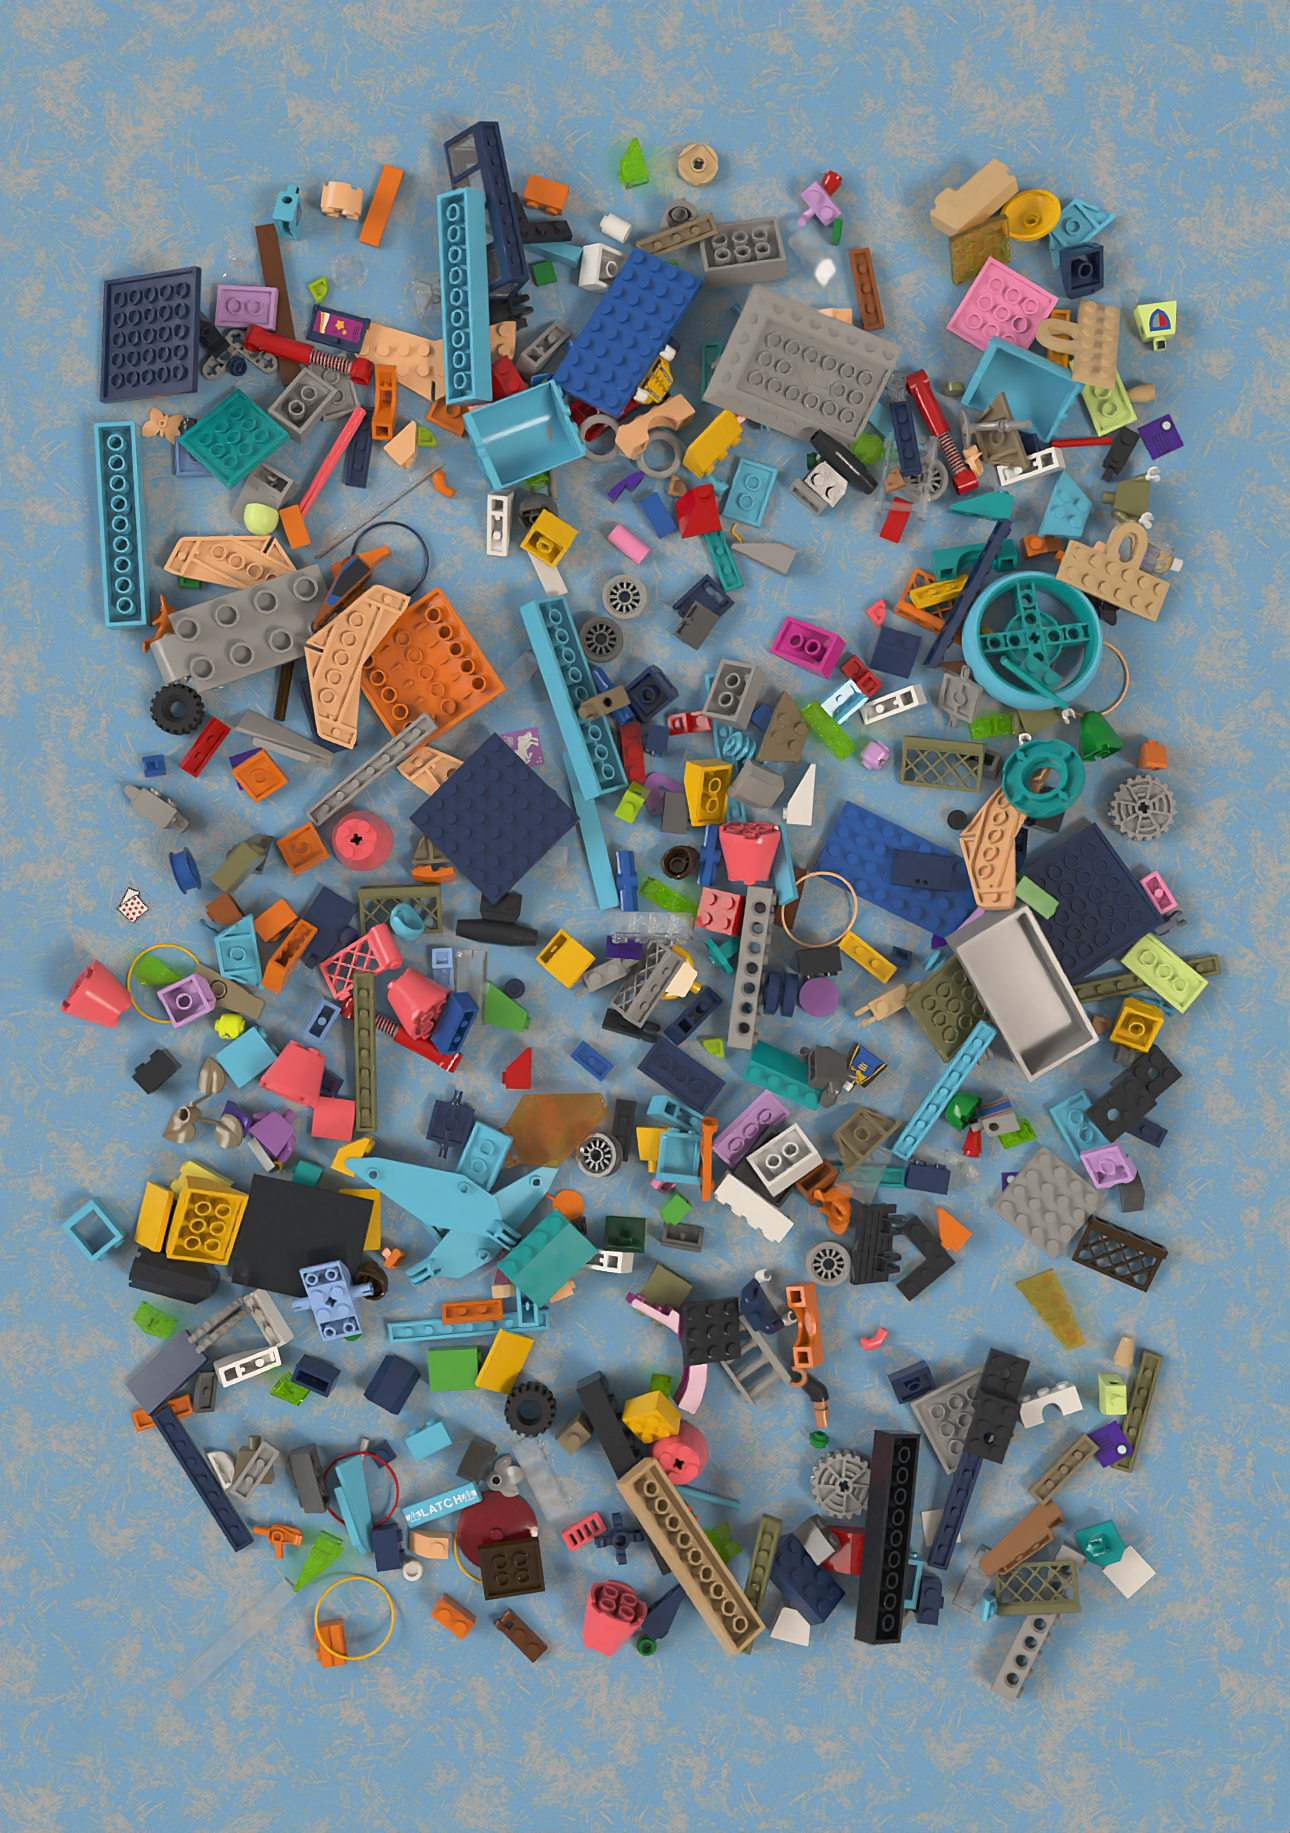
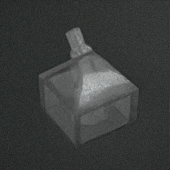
(428, 299)

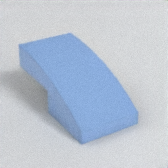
(443, 967)

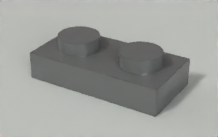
(205, 1391)

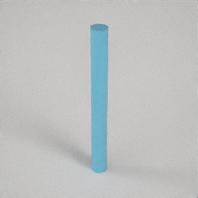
(707, 1497)

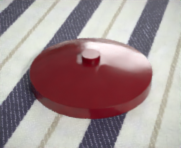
(494, 1520)

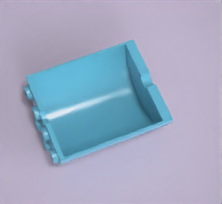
(1032, 384)
(513, 440)

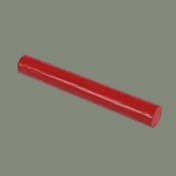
(1081, 442)

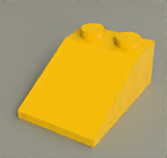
(706, 790)

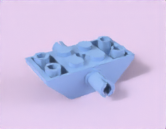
(333, 1299)

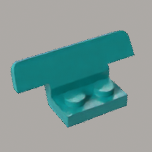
(1038, 677)

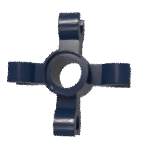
(607, 1540)

